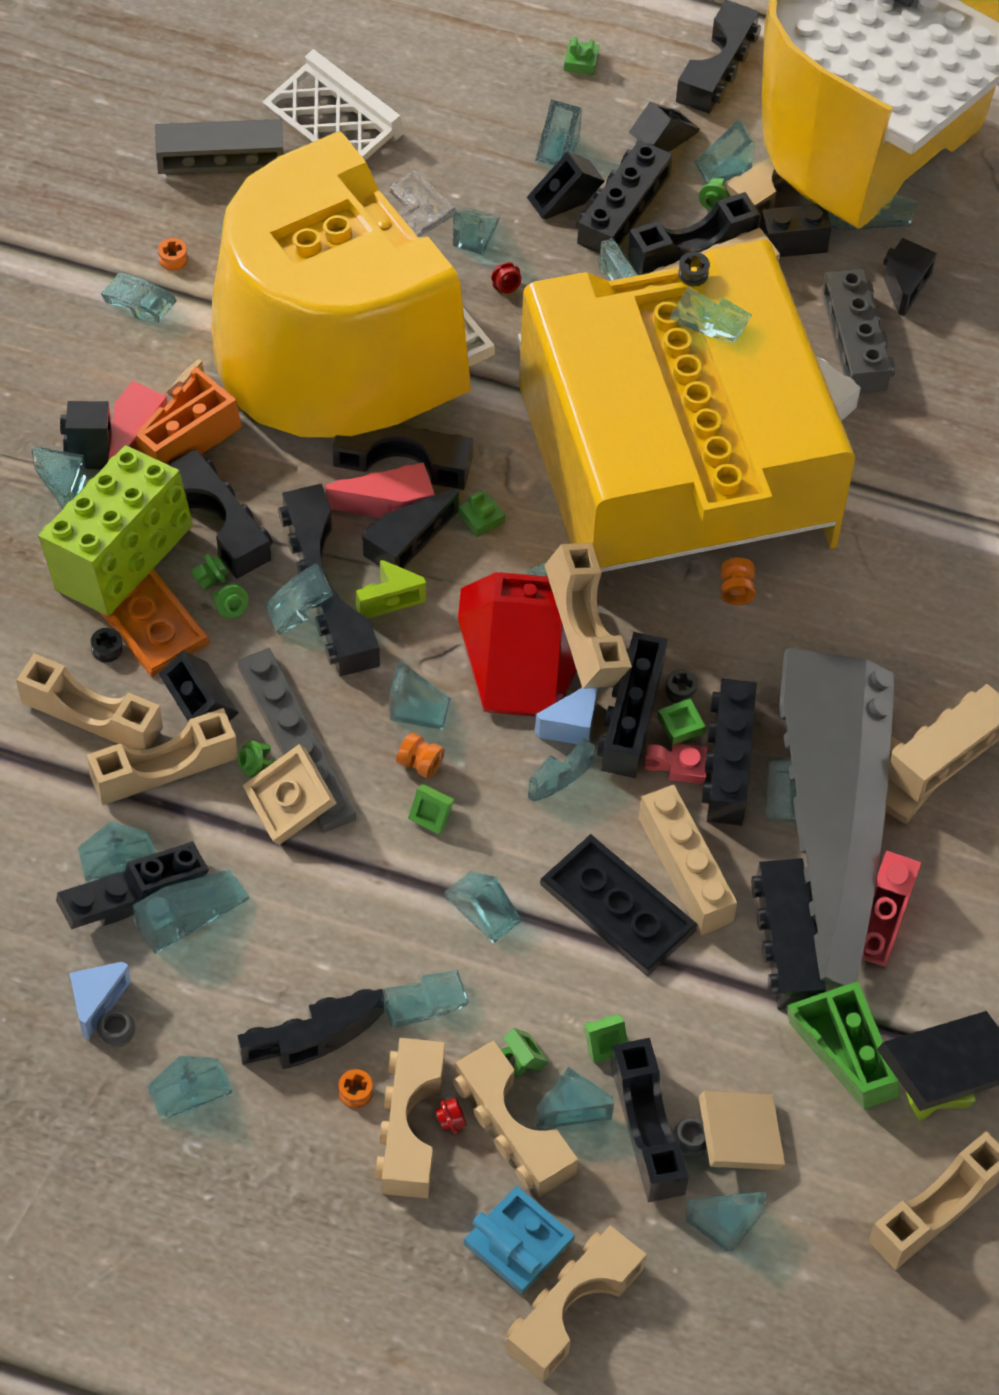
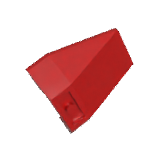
(515, 643)

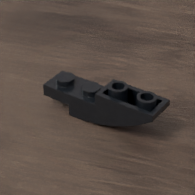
(114, 895)
(329, 1027)

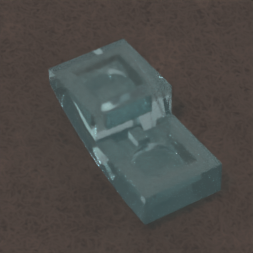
(142, 297)
(715, 320)
(297, 596)
(557, 775)
(422, 1001)

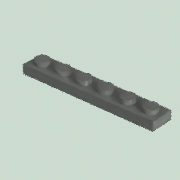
(292, 728)

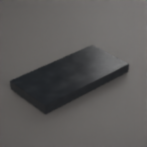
(619, 904)
(946, 1060)

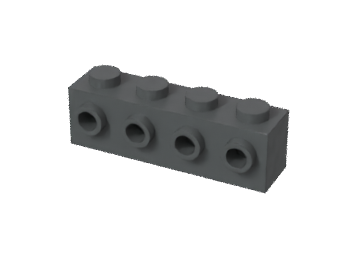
(253, 140)
(857, 329)

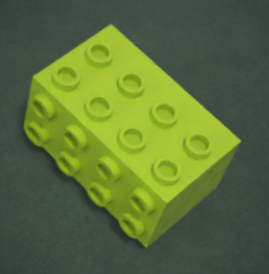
(116, 530)

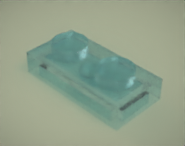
(613, 261)

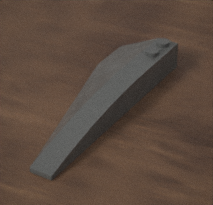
(840, 756)

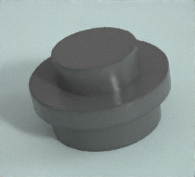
(116, 1028)
(691, 1136)

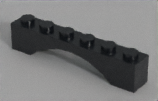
(348, 633)

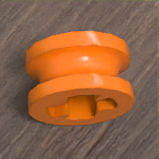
(172, 262)
(348, 1080)

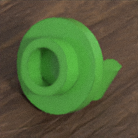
(712, 193)
(210, 572)
(231, 601)
(252, 758)

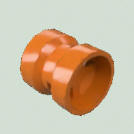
(737, 579)
(420, 755)

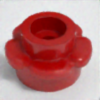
(506, 277)
(451, 1115)

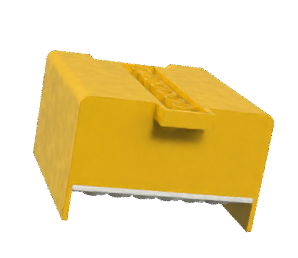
(677, 435)

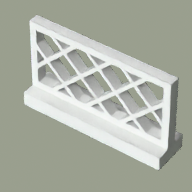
(346, 90)

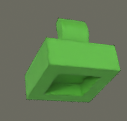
(581, 57)
(481, 513)
(681, 721)
(431, 809)
(603, 1035)
(525, 1051)

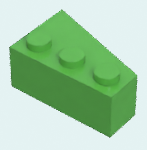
(846, 1041)

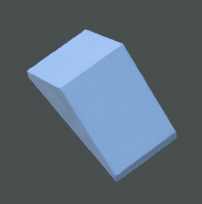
(569, 718)
(97, 992)

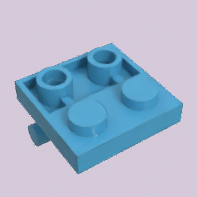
(518, 1240)

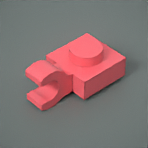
(683, 762)

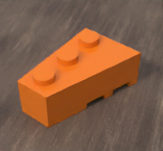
(194, 419)

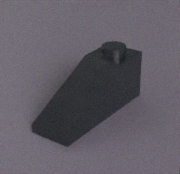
(406, 531)

